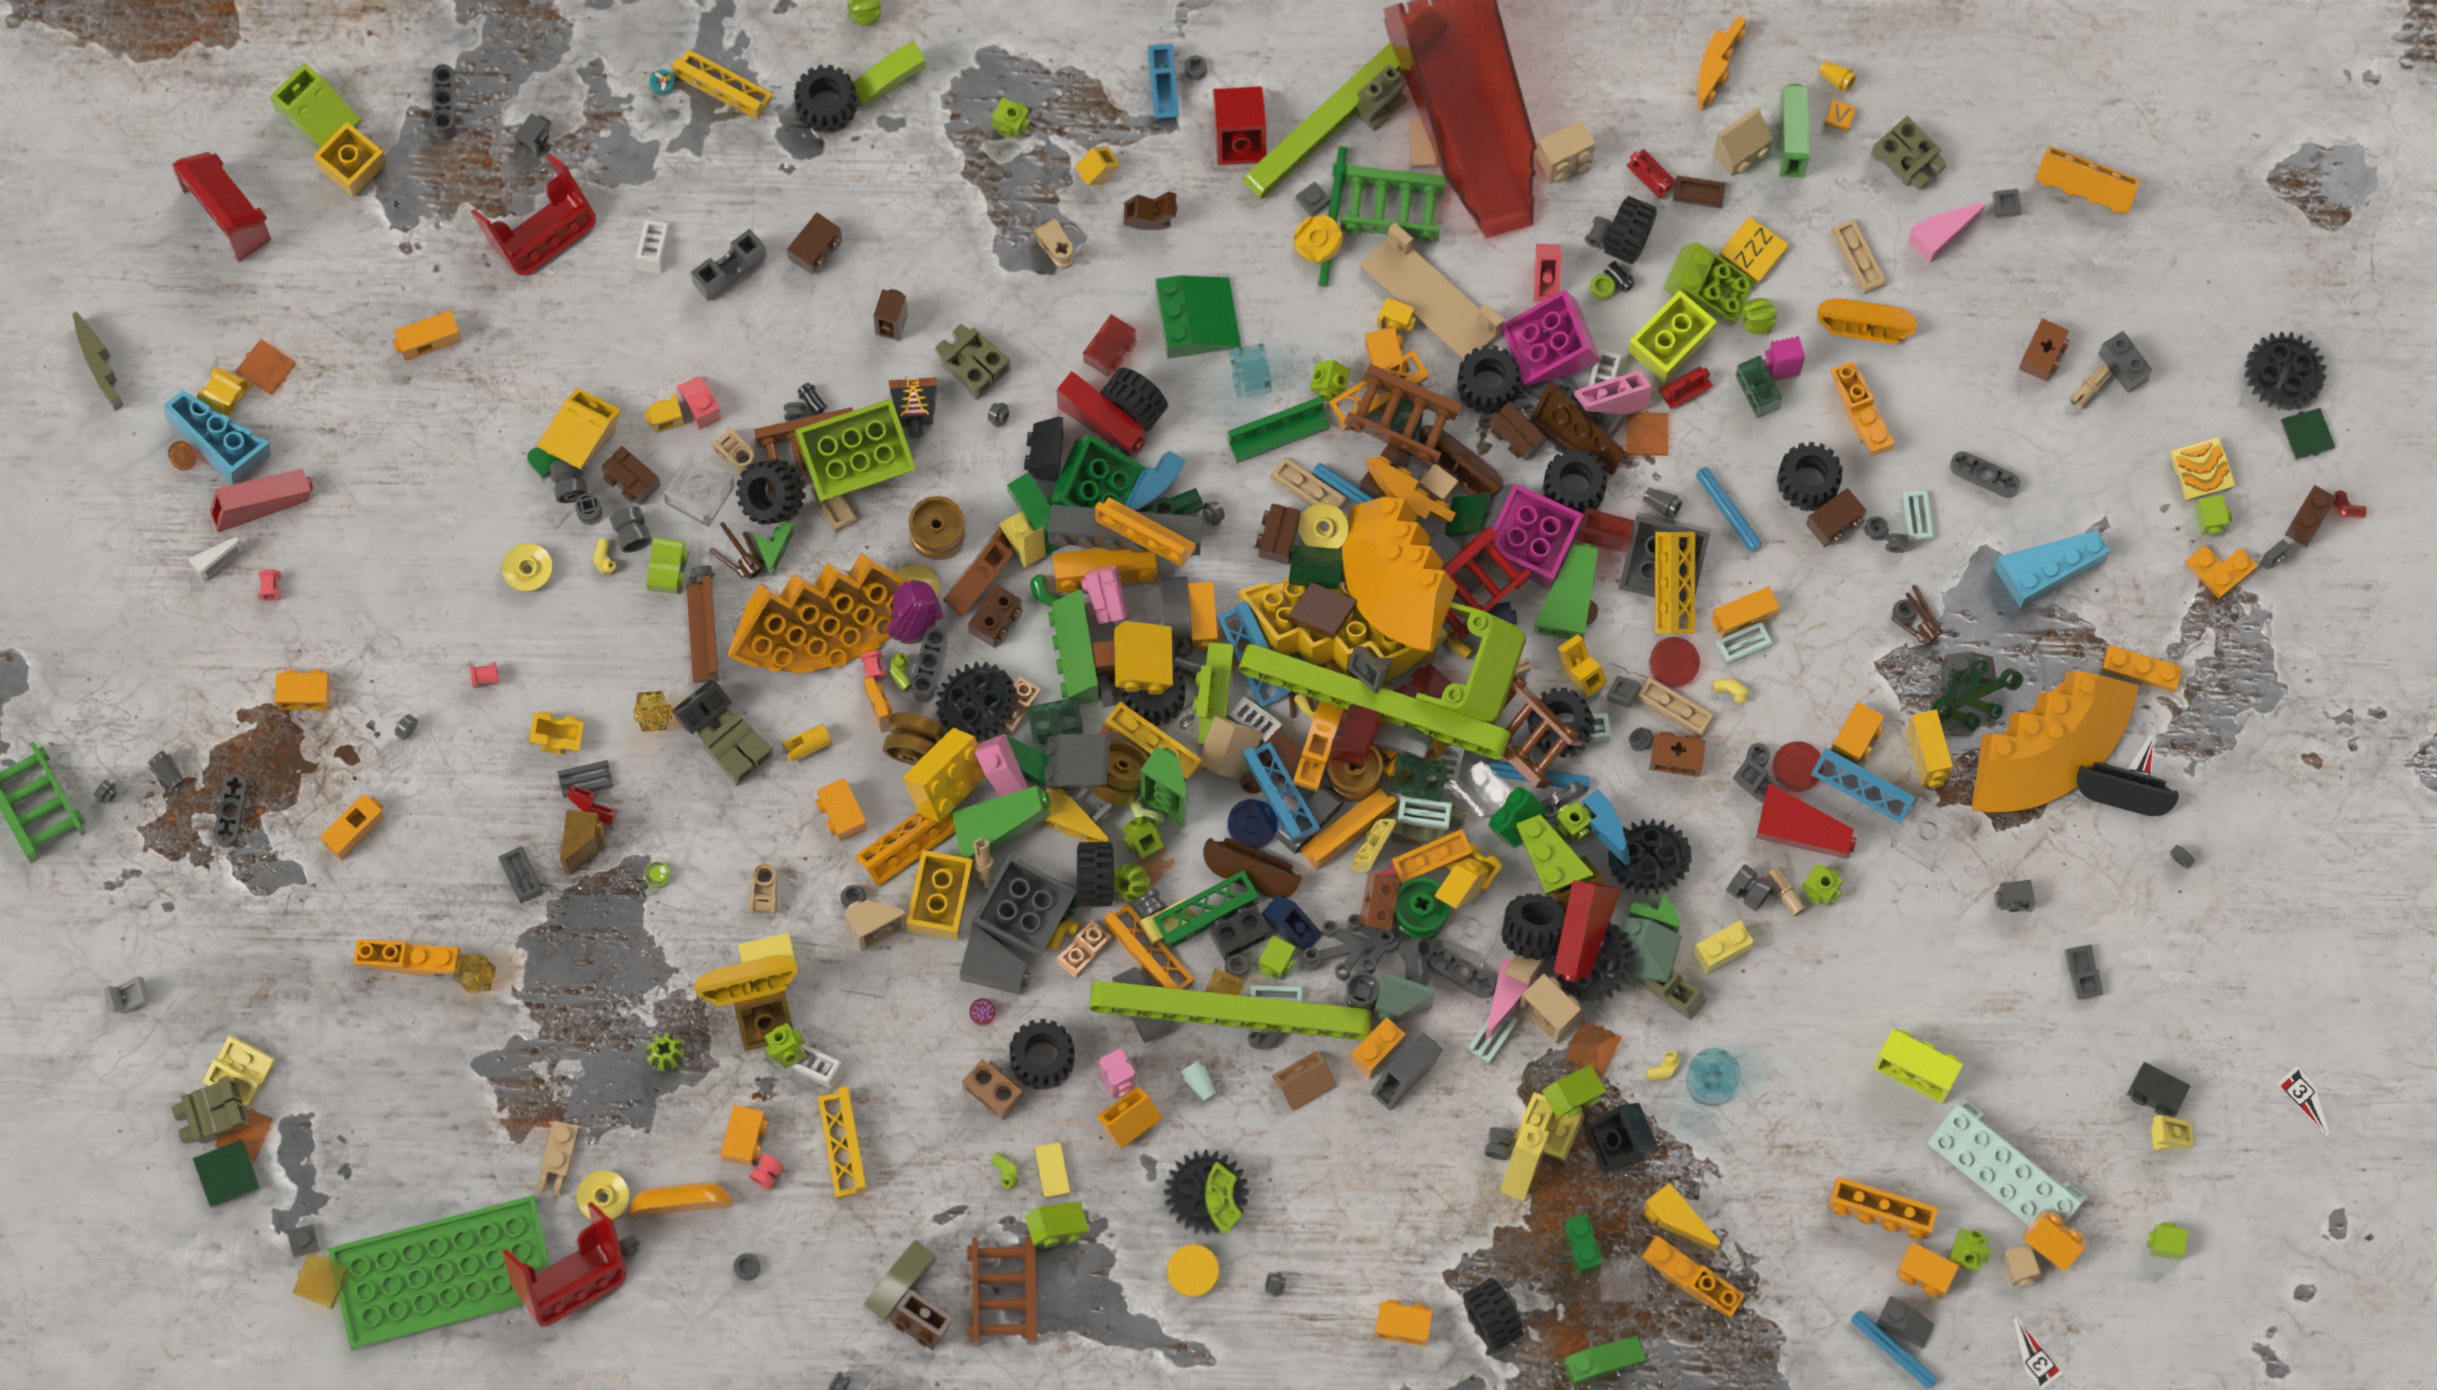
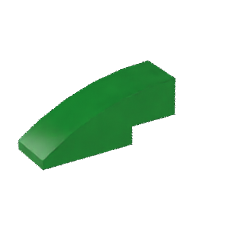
(1033, 504)
(1030, 762)

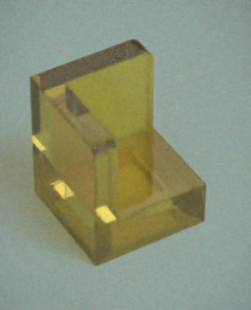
(1225, 983)

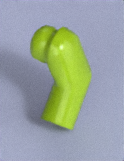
(898, 670)
(1008, 1170)

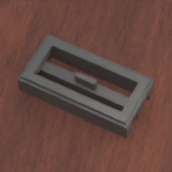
(586, 769)
(529, 893)

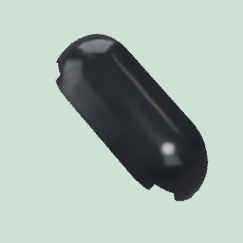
(2126, 789)

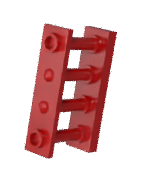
(1466, 558)

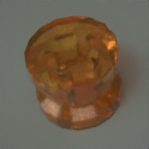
(179, 450)

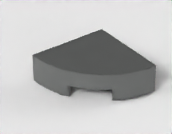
(1565, 796)

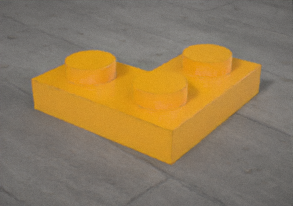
(2218, 575)
(880, 706)

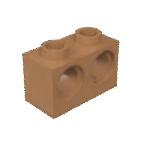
(987, 1093)

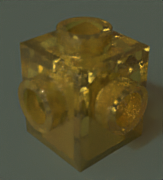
(652, 711)
(474, 972)

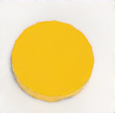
(1318, 239)
(1193, 1270)

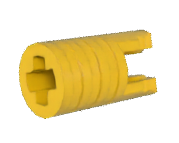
(807, 742)

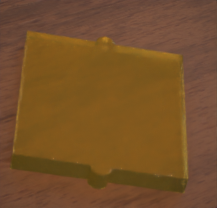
(320, 1280)

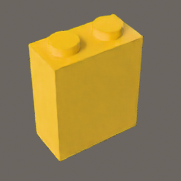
(1143, 657)
(1929, 749)

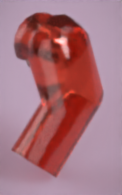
(2345, 508)

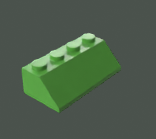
(1074, 648)
(1164, 785)

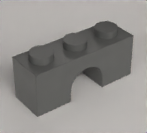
(743, 255)

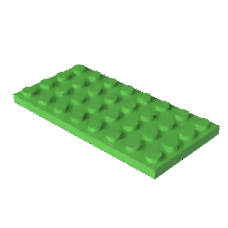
(437, 1272)

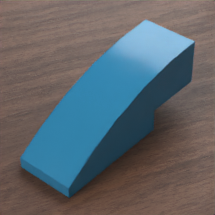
(1163, 81)
(1155, 481)
(1607, 825)

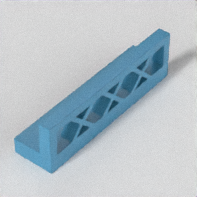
(1255, 637)
(1867, 776)
(1272, 793)

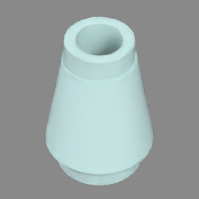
(1199, 1080)

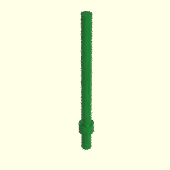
(1339, 172)

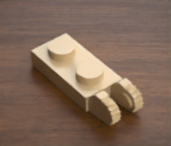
(558, 1155)

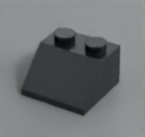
(1046, 449)
(1621, 1137)

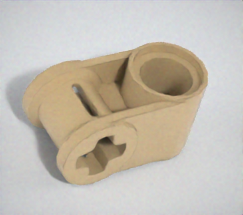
(1054, 242)
(732, 448)
(763, 895)

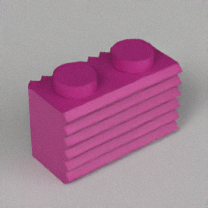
(1785, 358)

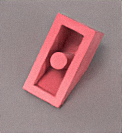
(1547, 271)
(699, 402)

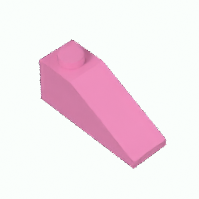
(1942, 229)
(1617, 395)
(1000, 765)
(1506, 998)

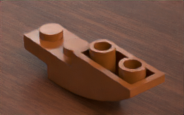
(980, 573)

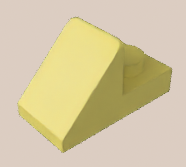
(1026, 542)
(2171, 1133)

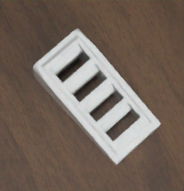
(652, 261)
(1608, 356)
(211, 560)
(1260, 713)
(1447, 787)
(830, 1074)

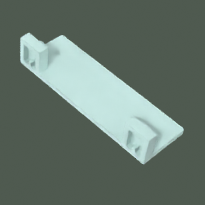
(2001, 1167)

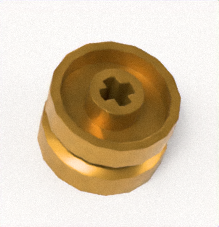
(937, 527)
(911, 737)
(1123, 774)
(1356, 784)

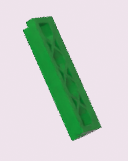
(1277, 430)
(1205, 920)

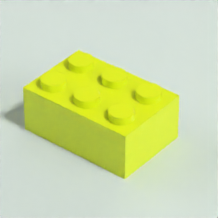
(1672, 336)
(1918, 1065)

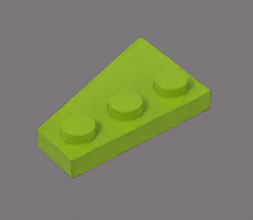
(1551, 856)

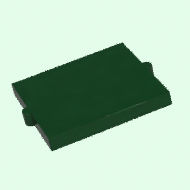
(2307, 433)
(1469, 515)

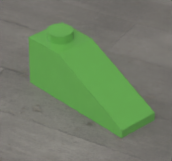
(1603, 1361)

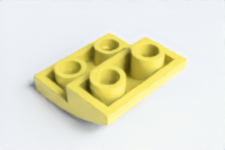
(1375, 841)

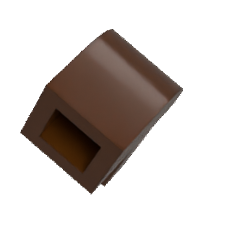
(1150, 213)

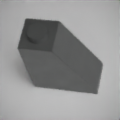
(992, 964)
(1406, 1071)

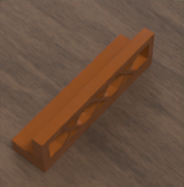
(702, 631)

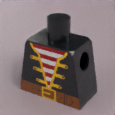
(914, 402)

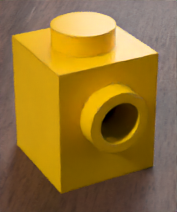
(1097, 165)

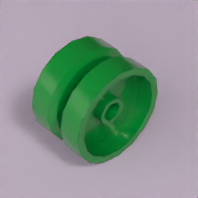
(1408, 911)

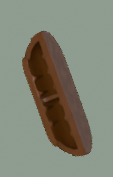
(1464, 465)
(1266, 873)

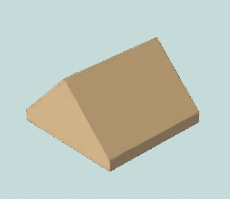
(1225, 747)

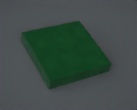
(226, 1173)

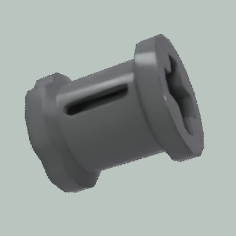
(1598, 232)

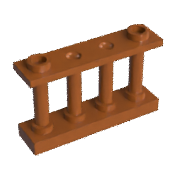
(1422, 400)
(773, 434)
(1519, 756)
(1025, 1303)

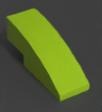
(889, 73)

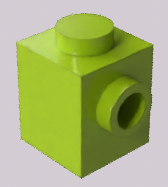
(2213, 515)
(1277, 958)
(2167, 1241)

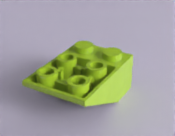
(312, 106)
(1709, 282)

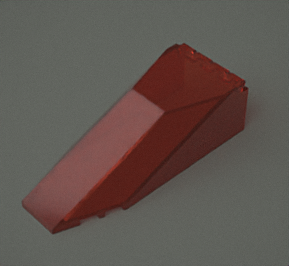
(1469, 105)

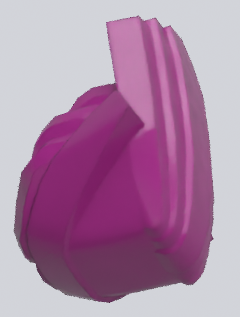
(913, 612)

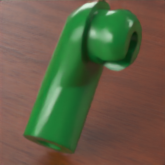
(1040, 590)

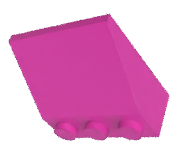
(1551, 340)
(1535, 533)

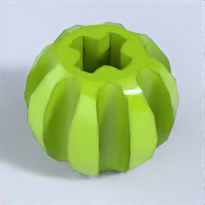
(864, 11)
(1759, 316)
(1131, 882)
(664, 1044)

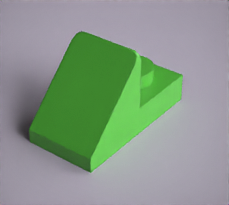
(773, 551)
(1664, 915)

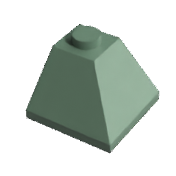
(1653, 947)
(1402, 999)

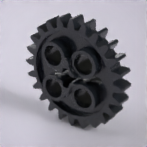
(2306, 380)
(997, 688)
(1666, 844)
(1613, 949)
(1185, 1203)

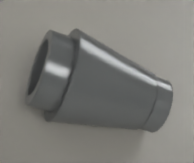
(1663, 502)
(165, 768)

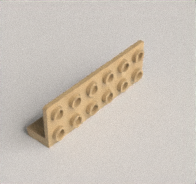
(1431, 295)

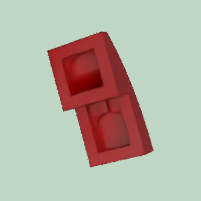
(585, 800)

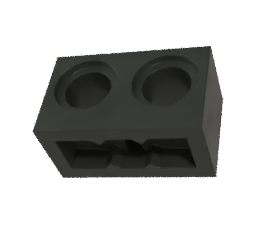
(701, 706)
(1243, 937)

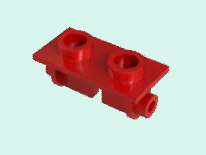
(1651, 173)
(1686, 387)

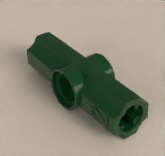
(1182, 504)

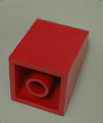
(1239, 125)

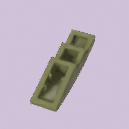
(95, 356)

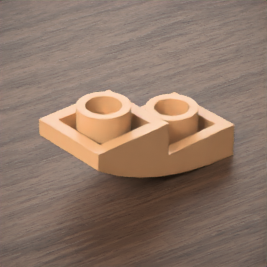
(1026, 695)
(1083, 948)

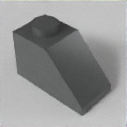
(1963, 662)
(1905, 1322)

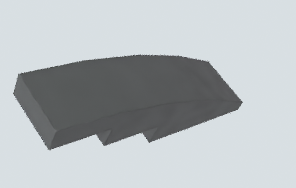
(1607, 421)

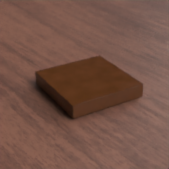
(1322, 610)

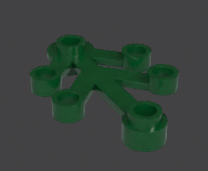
(1972, 694)

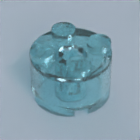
(1250, 370)
(1724, 1068)

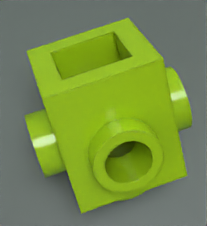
(1010, 118)
(1329, 379)
(1573, 830)
(1142, 836)
(1822, 885)
(785, 1045)
(1970, 1249)

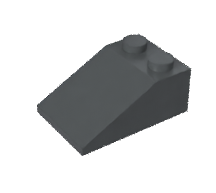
(1077, 761)

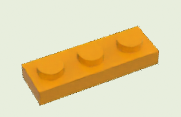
(2142, 668)
(1431, 855)

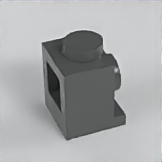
(533, 134)
(2015, 896)

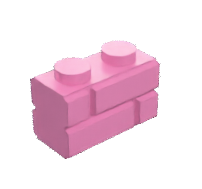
(1106, 594)
(1117, 1073)

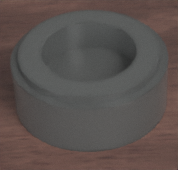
(406, 726)
(2182, 857)
(747, 1267)

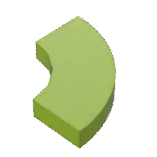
(1220, 1198)

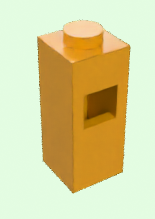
(426, 335)
(1745, 612)
(1202, 614)
(353, 826)

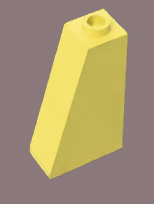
(1524, 1162)

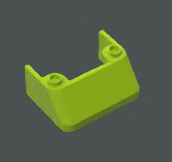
(1492, 670)

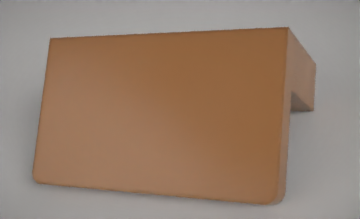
(1304, 1080)

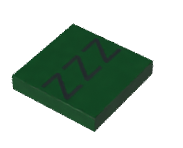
(1316, 566)

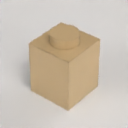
(1437, 483)
(2021, 1266)

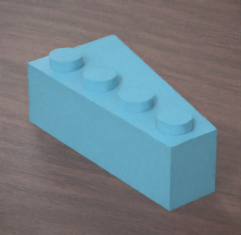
(220, 441)
(2046, 567)

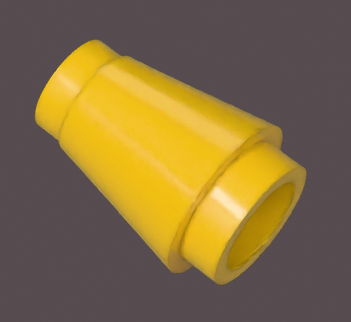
(1837, 75)

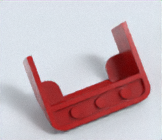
(223, 202)
(547, 230)
(576, 1278)

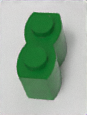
(1517, 808)
(1579, 1238)

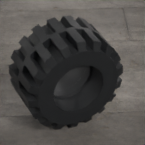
(825, 116)
(1630, 230)
(1494, 361)
(1135, 397)
(1812, 457)
(1578, 464)
(753, 491)
(1559, 703)
(1159, 710)
(1095, 874)
(1533, 926)
(1039, 1033)
(1493, 1314)

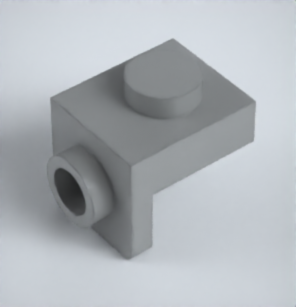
(1092, 805)
(127, 995)

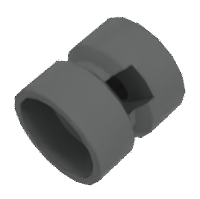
(568, 481)
(631, 529)
(1750, 887)
(1362, 991)

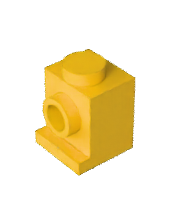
(1396, 315)
(664, 415)

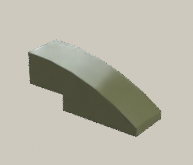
(1677, 994)
(899, 1279)

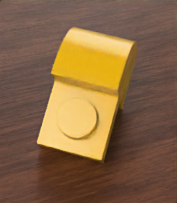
(1580, 667)

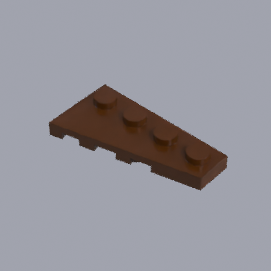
(1573, 428)

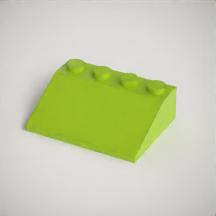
(854, 450)

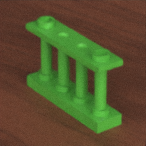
(1384, 180)
(19, 822)

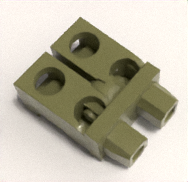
(1381, 97)
(1909, 153)
(973, 360)
(726, 741)
(1421, 835)
(211, 1112)

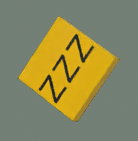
(1753, 249)

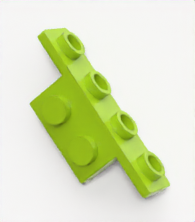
(1213, 687)

